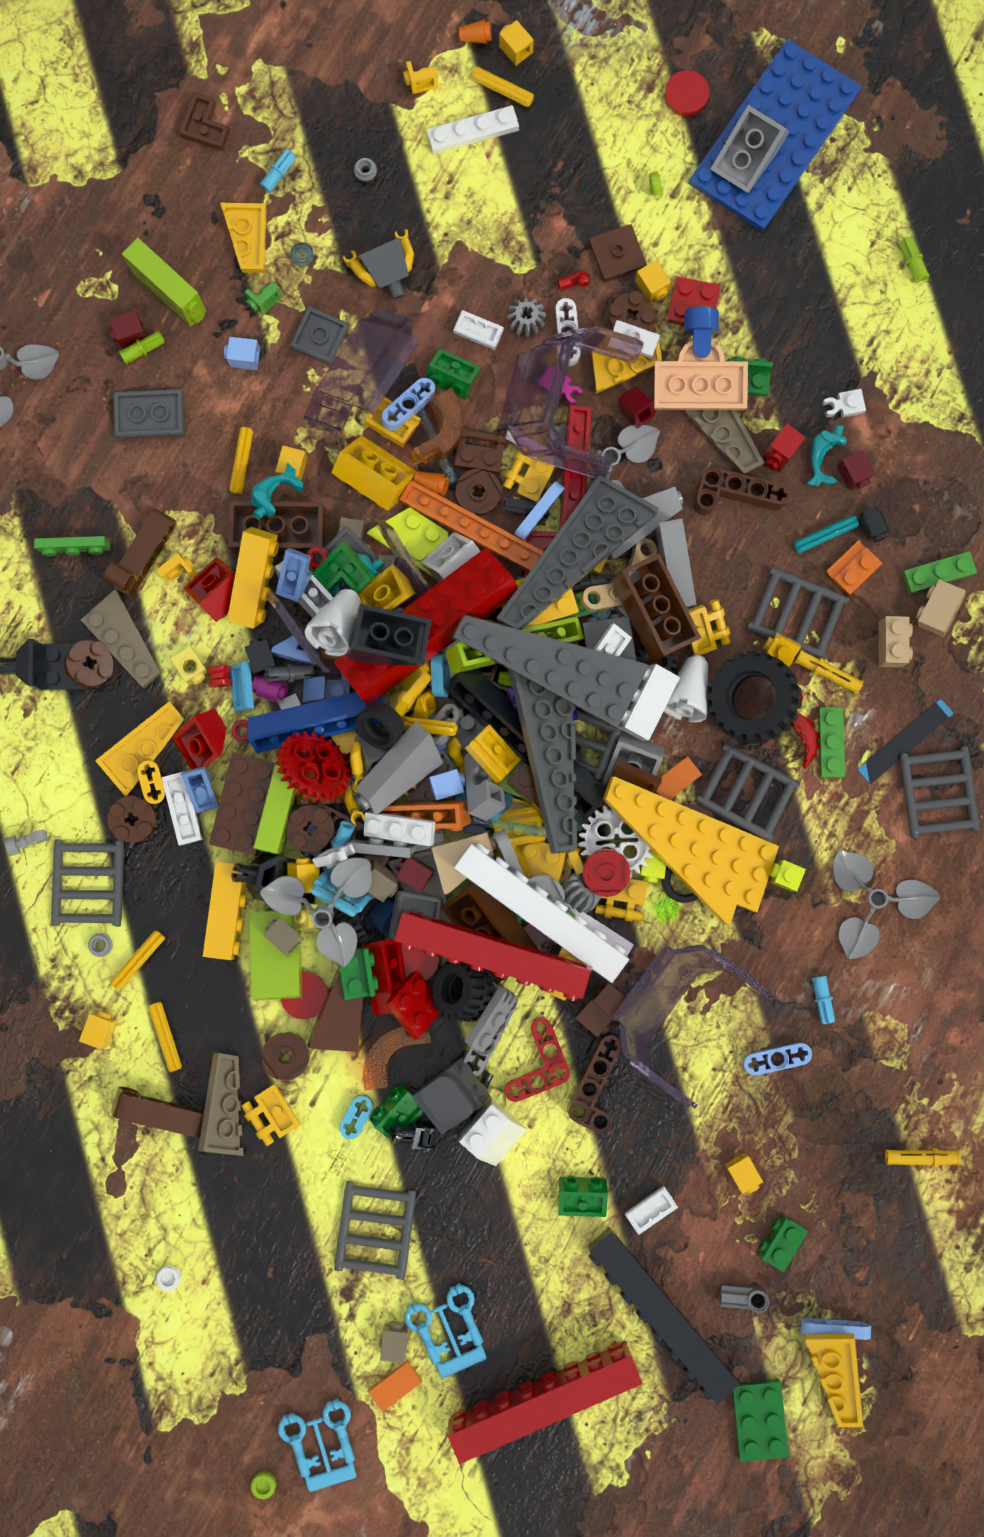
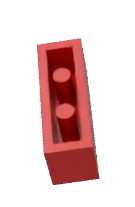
(388, 971)

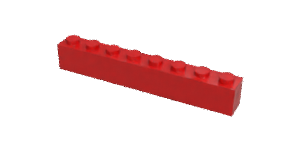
(494, 954)

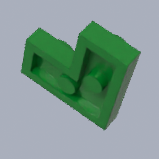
(345, 565)

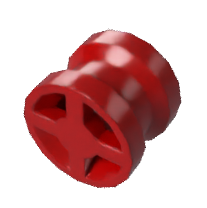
(219, 676)

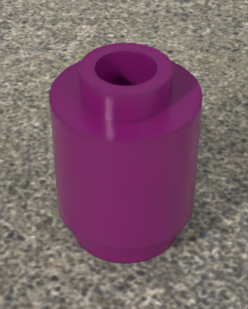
(271, 691)

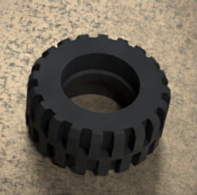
(732, 676)

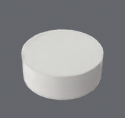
(168, 1277)

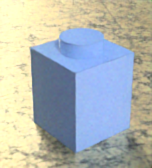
(242, 353)
(447, 784)

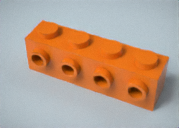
(446, 813)

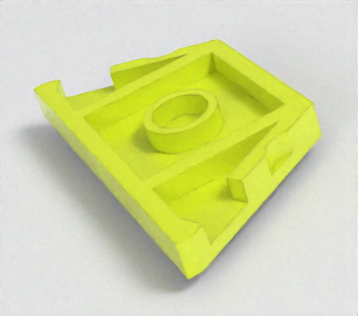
(417, 534)

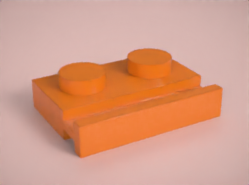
(853, 568)

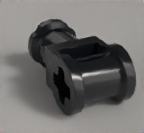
(418, 1136)

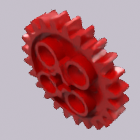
(313, 767)

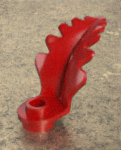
(804, 728)

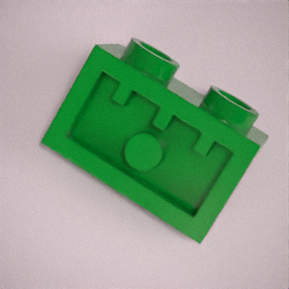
(452, 373)
(758, 375)
(357, 976)
(397, 1108)
(582, 1196)
(782, 1242)

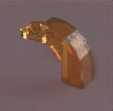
(450, 419)
(376, 1062)

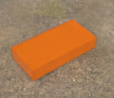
(678, 778)
(395, 1385)

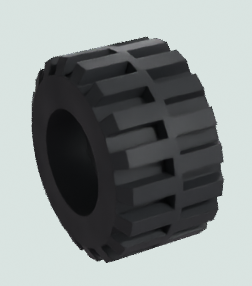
(448, 991)

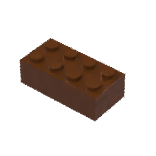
(296, 524)
(655, 607)
(242, 804)
(484, 913)

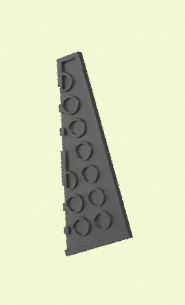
(591, 533)
(579, 675)
(551, 753)

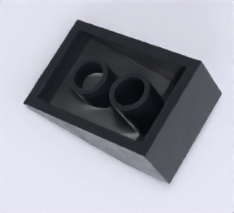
(388, 637)

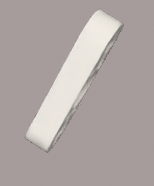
(572, 315)

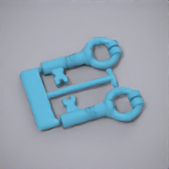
(323, 881)
(463, 1360)
(332, 1476)

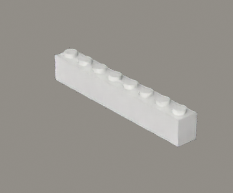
(542, 912)

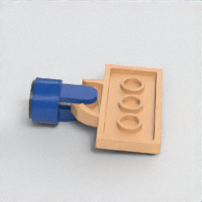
(700, 375)

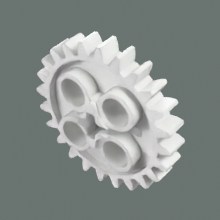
(612, 820)

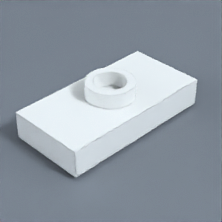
(478, 330)
(649, 338)
(651, 1210)

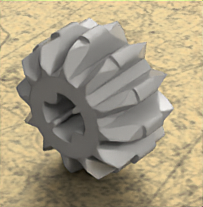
(529, 309)
(578, 894)

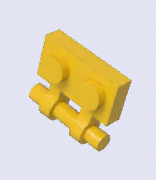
(535, 479)
(702, 621)
(632, 894)
(277, 1111)

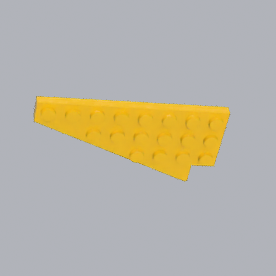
(708, 856)

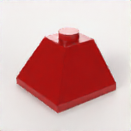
(213, 588)
(201, 739)

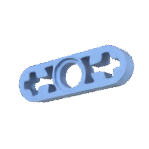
(410, 394)
(539, 510)
(761, 1068)
(829, 1326)

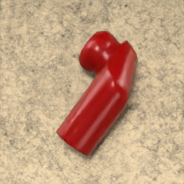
(579, 278)

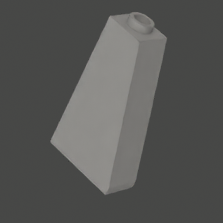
(669, 504)
(673, 549)
(400, 769)

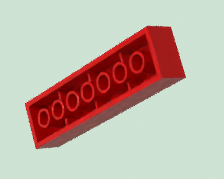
(470, 590)
(542, 1401)

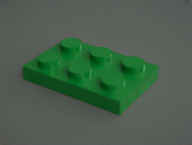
(760, 1420)

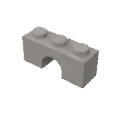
(483, 797)

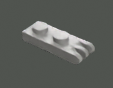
(378, 847)
(491, 1019)

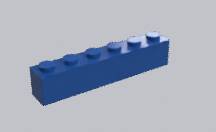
(323, 717)

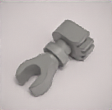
(13, 844)

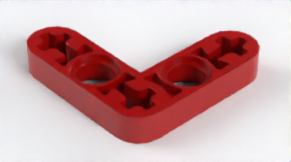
(549, 1062)

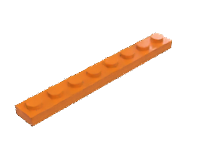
(470, 526)

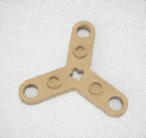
(606, 593)

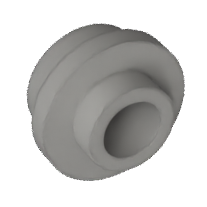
(362, 164)
(93, 945)

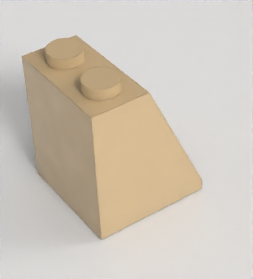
(448, 855)

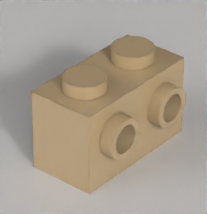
(940, 608)
(894, 641)

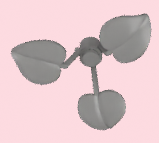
(35, 363)
(636, 444)
(854, 870)
(333, 941)

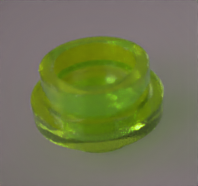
(667, 909)

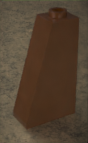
(338, 1021)

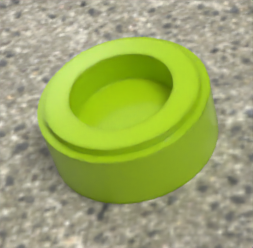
(655, 183)
(263, 1485)

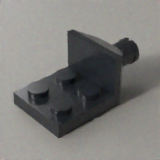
(42, 666)
(263, 872)

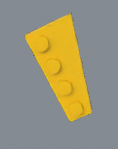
(142, 743)
(838, 1372)

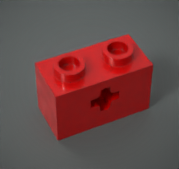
(783, 448)

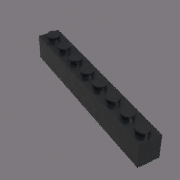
(495, 708)
(663, 1315)

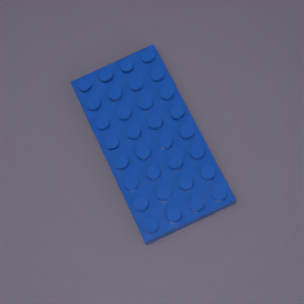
(807, 101)

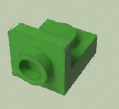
(265, 300)

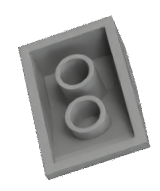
(749, 149)
(635, 752)

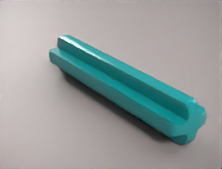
(826, 534)

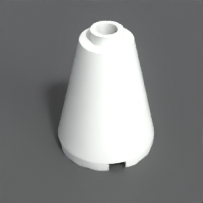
(334, 624)
(691, 691)

